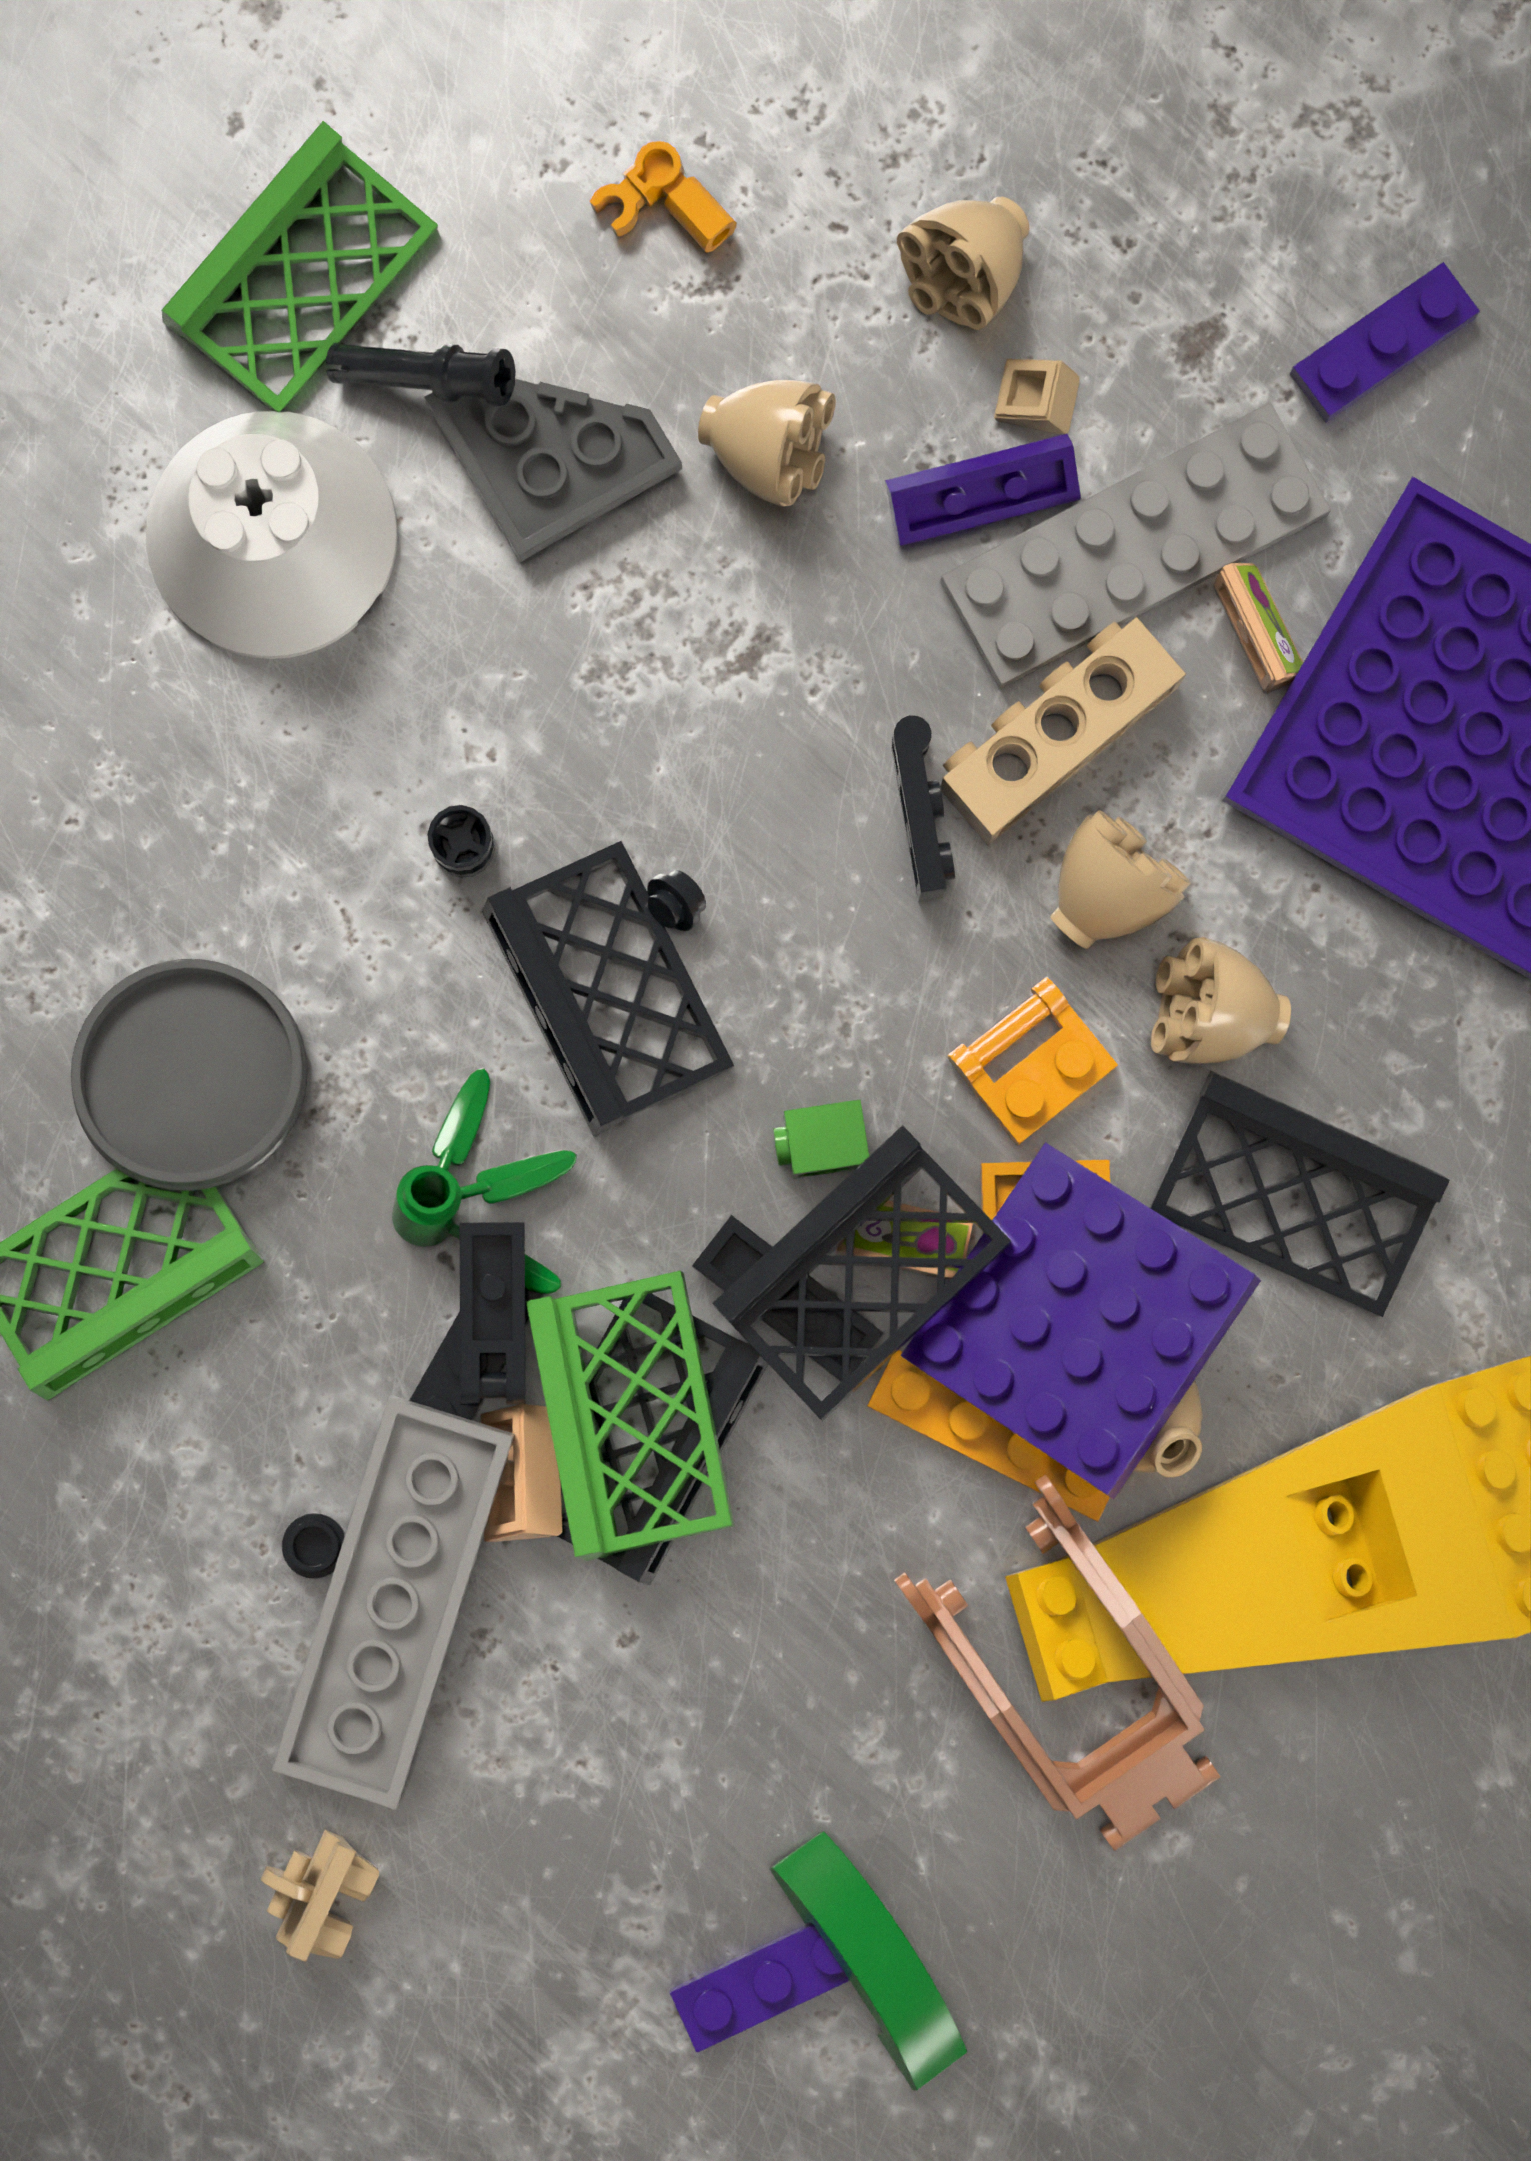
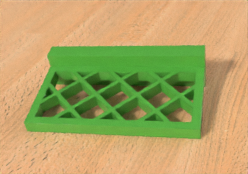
(260, 230)
(128, 1316)
(574, 1424)

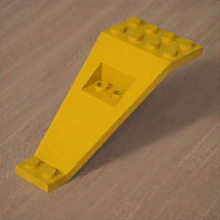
(1255, 1574)

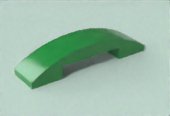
(874, 1957)

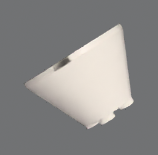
(271, 534)

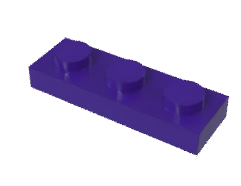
(1384, 342)
(983, 489)
(756, 1986)

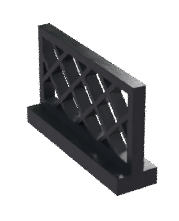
(557, 1010)
(1319, 1142)
(822, 1232)
(728, 1392)

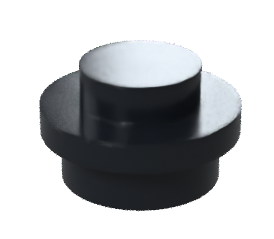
(675, 900)
(313, 1545)

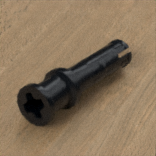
(445, 372)

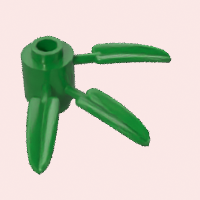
(431, 1196)

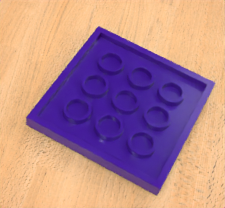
(1083, 1321)

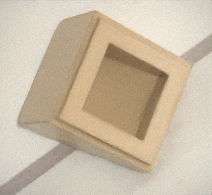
(1037, 395)

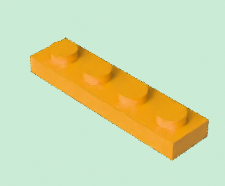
(945, 1417)

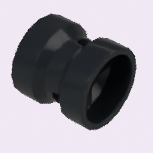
(456, 832)

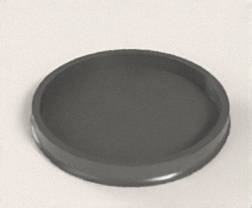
(188, 1074)

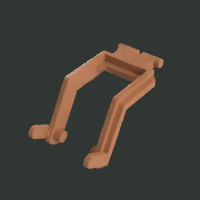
(1136, 1764)

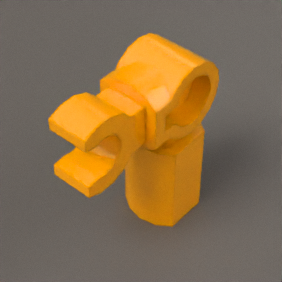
(658, 175)

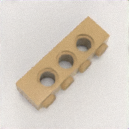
(1146, 679)

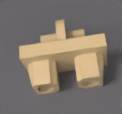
(308, 1891)

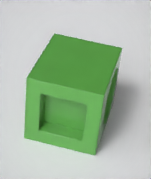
(822, 1139)

